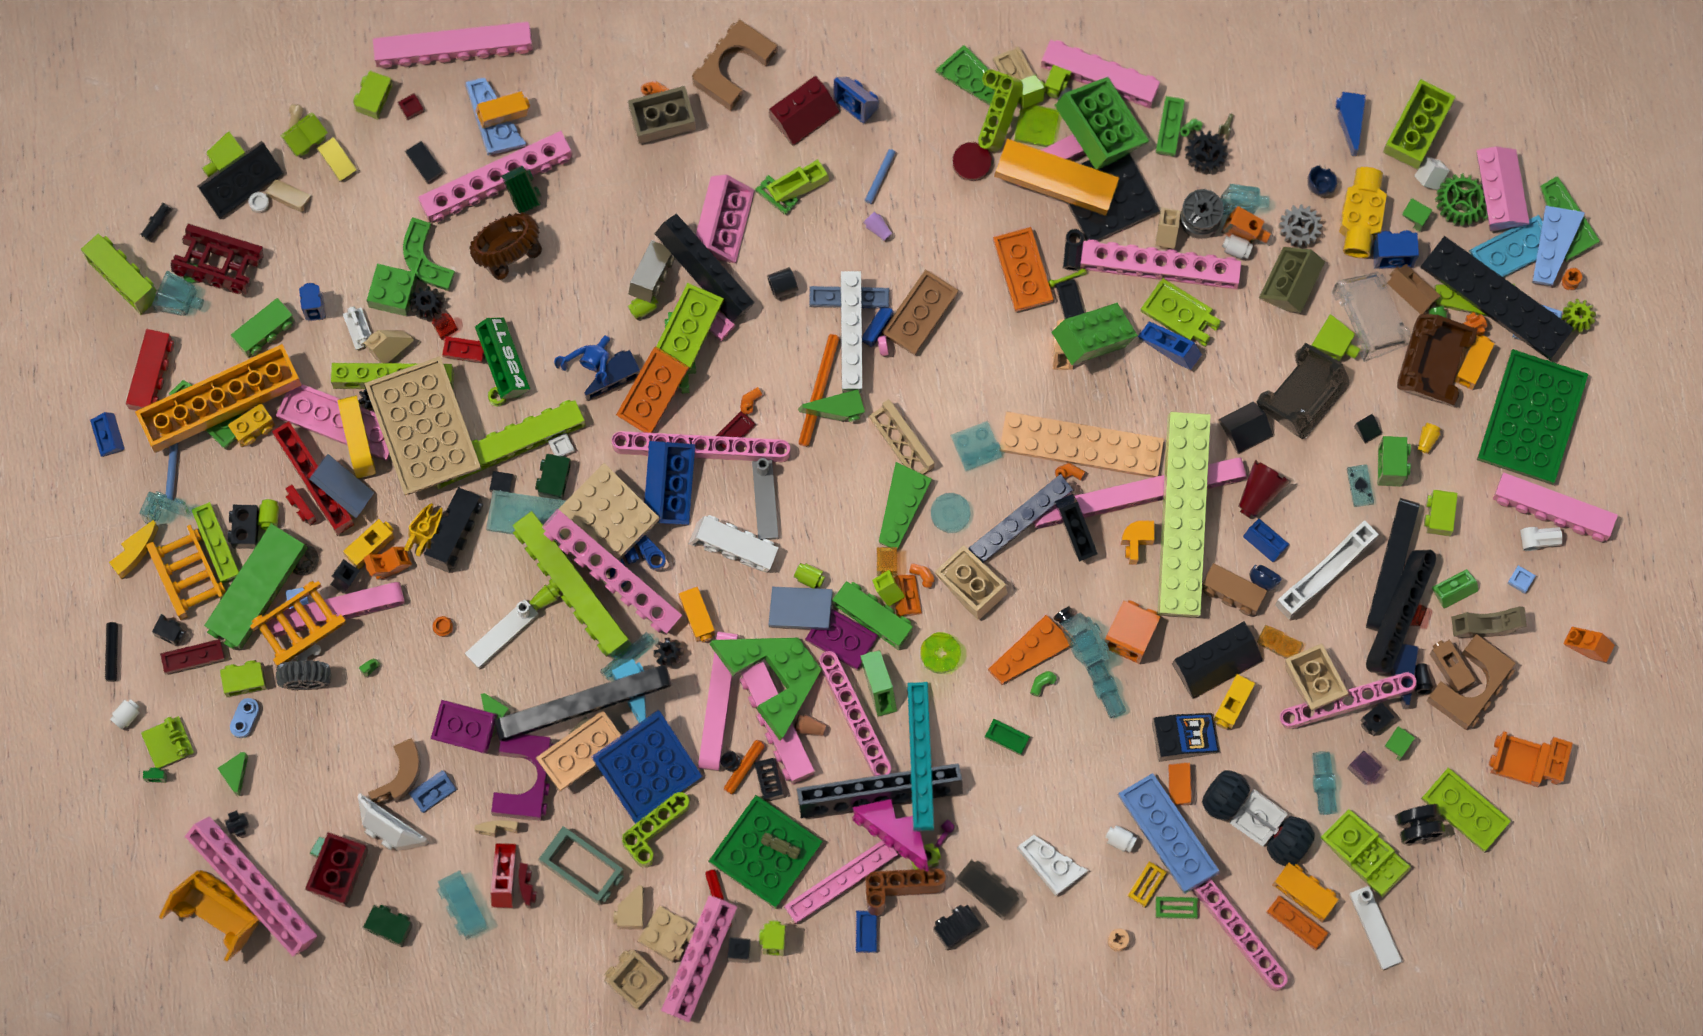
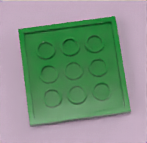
(758, 866)

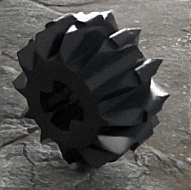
(426, 296)

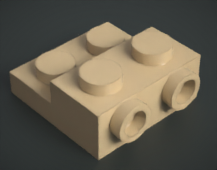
(667, 934)
(633, 978)

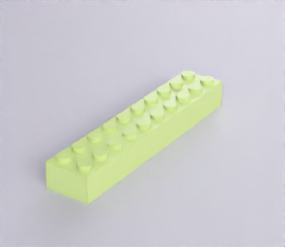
(1183, 514)

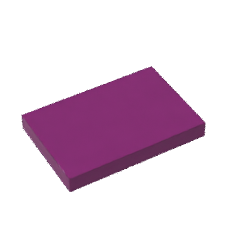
(844, 639)
(464, 726)

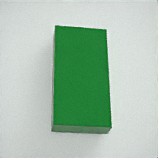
(1007, 737)

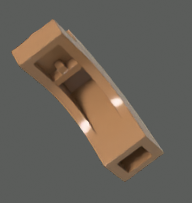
(407, 775)

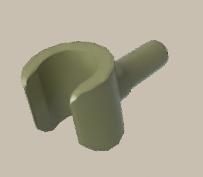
(1225, 128)

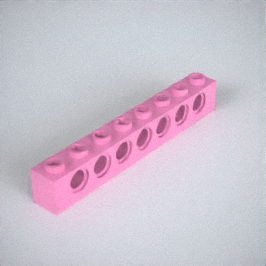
(483, 175)
(1151, 270)
(668, 615)
(251, 886)

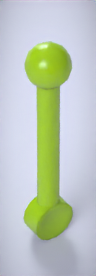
(1082, 272)

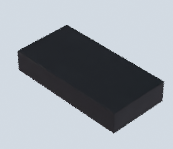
(424, 162)
(1069, 298)

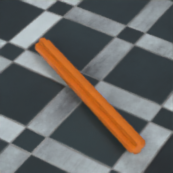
(819, 387)

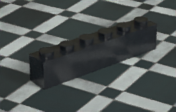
(703, 266)

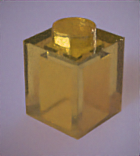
(886, 560)

